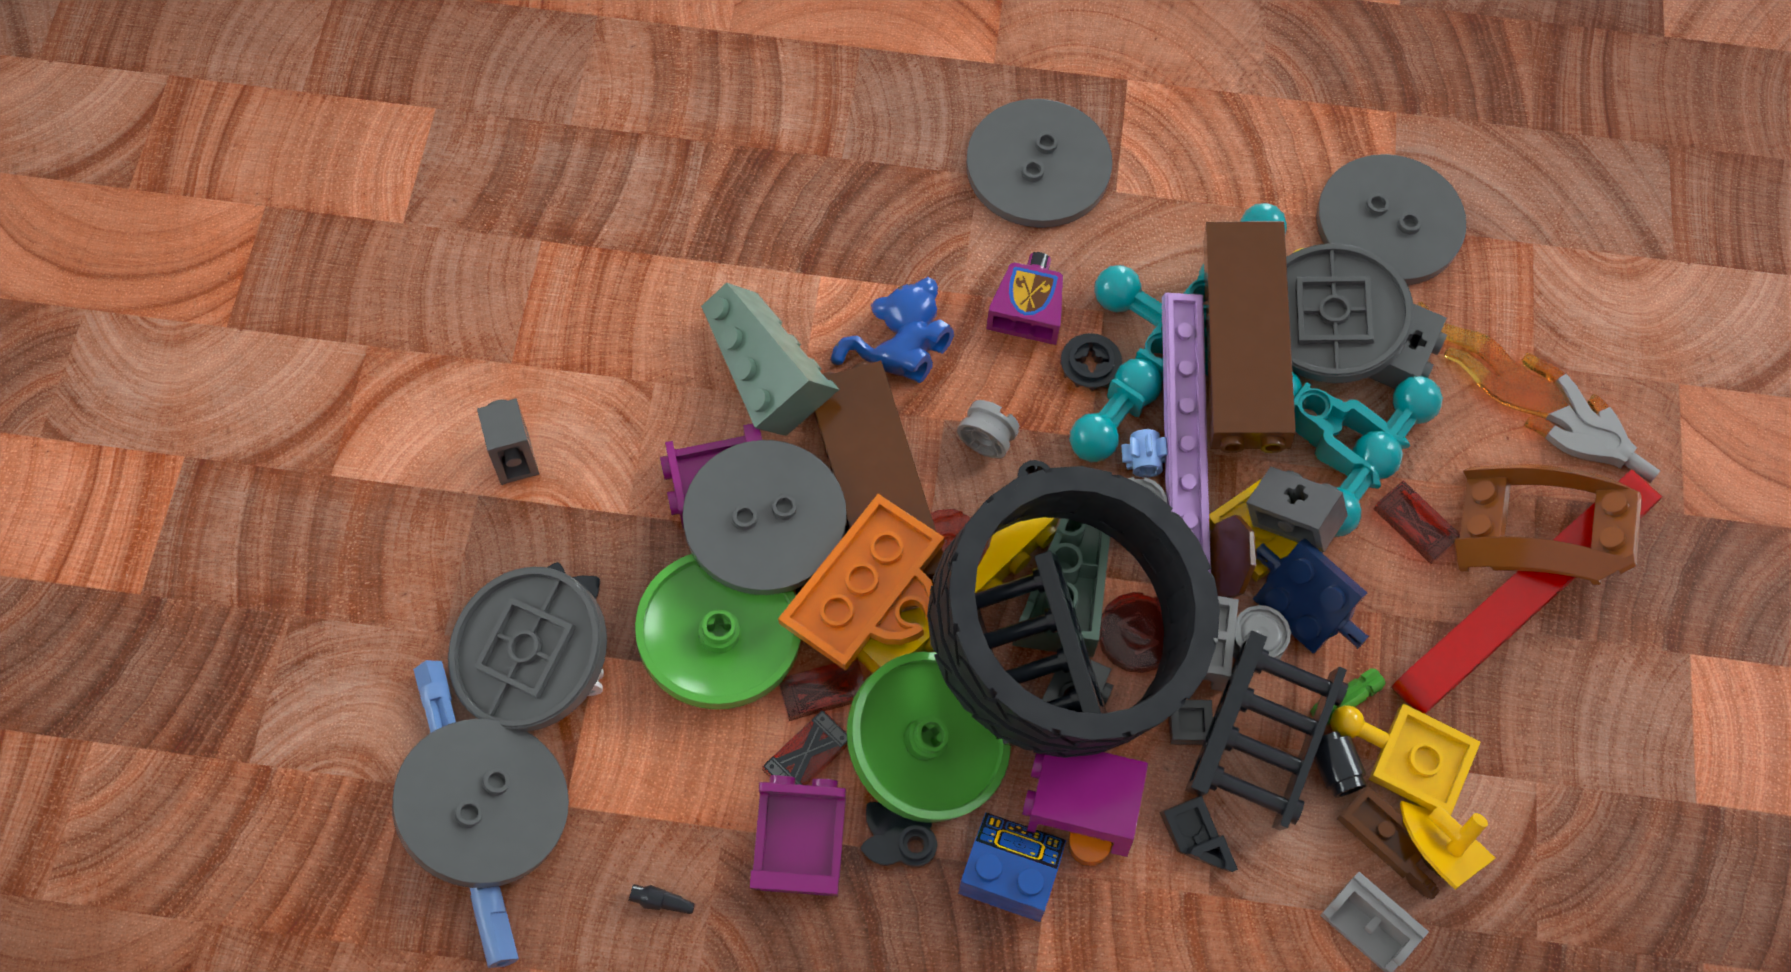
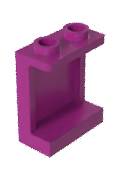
(686, 462)
(1088, 796)
(799, 837)

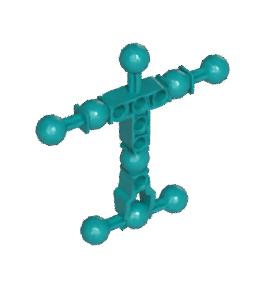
(1140, 381)

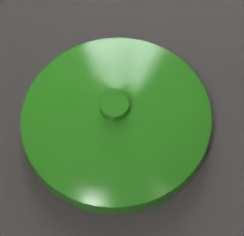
(710, 640)
(920, 745)

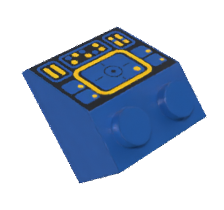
(1012, 867)

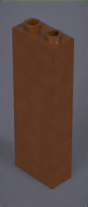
(1248, 337)
(870, 446)

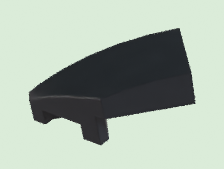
(1196, 834)

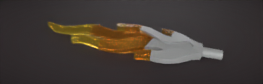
(1590, 428)

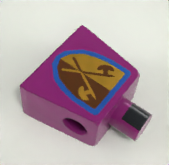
(1028, 301)

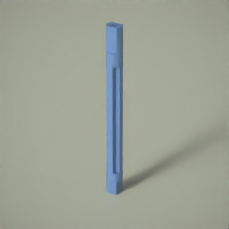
(486, 902)

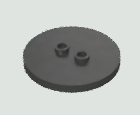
(1039, 163)
(1396, 212)
(1345, 312)
(763, 516)
(527, 648)
(479, 803)

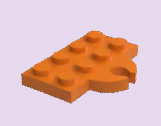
(866, 585)

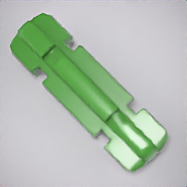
(1359, 690)

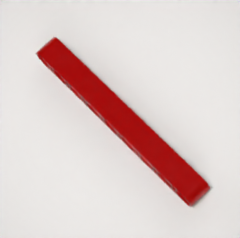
(1499, 617)

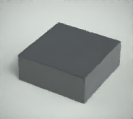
(1190, 723)

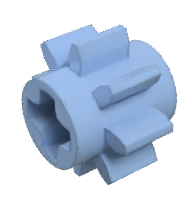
(1145, 453)

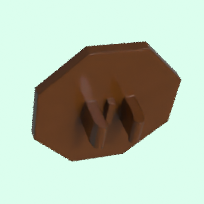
(1232, 556)

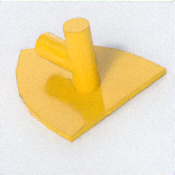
(1447, 844)

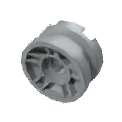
(988, 429)

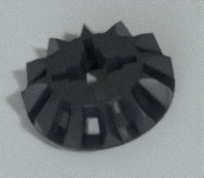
(1101, 350)

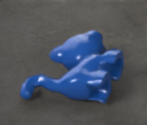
(910, 315)

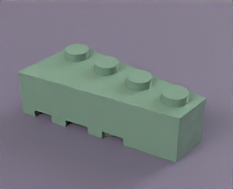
(765, 361)
(1084, 565)

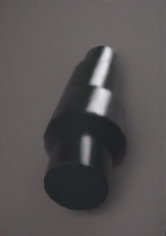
(656, 898)

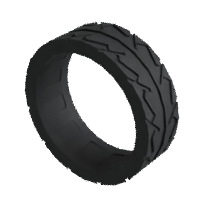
(1148, 532)

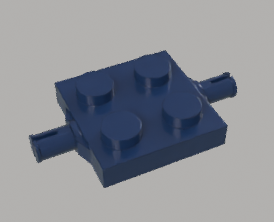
(1311, 595)

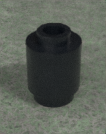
(1340, 765)

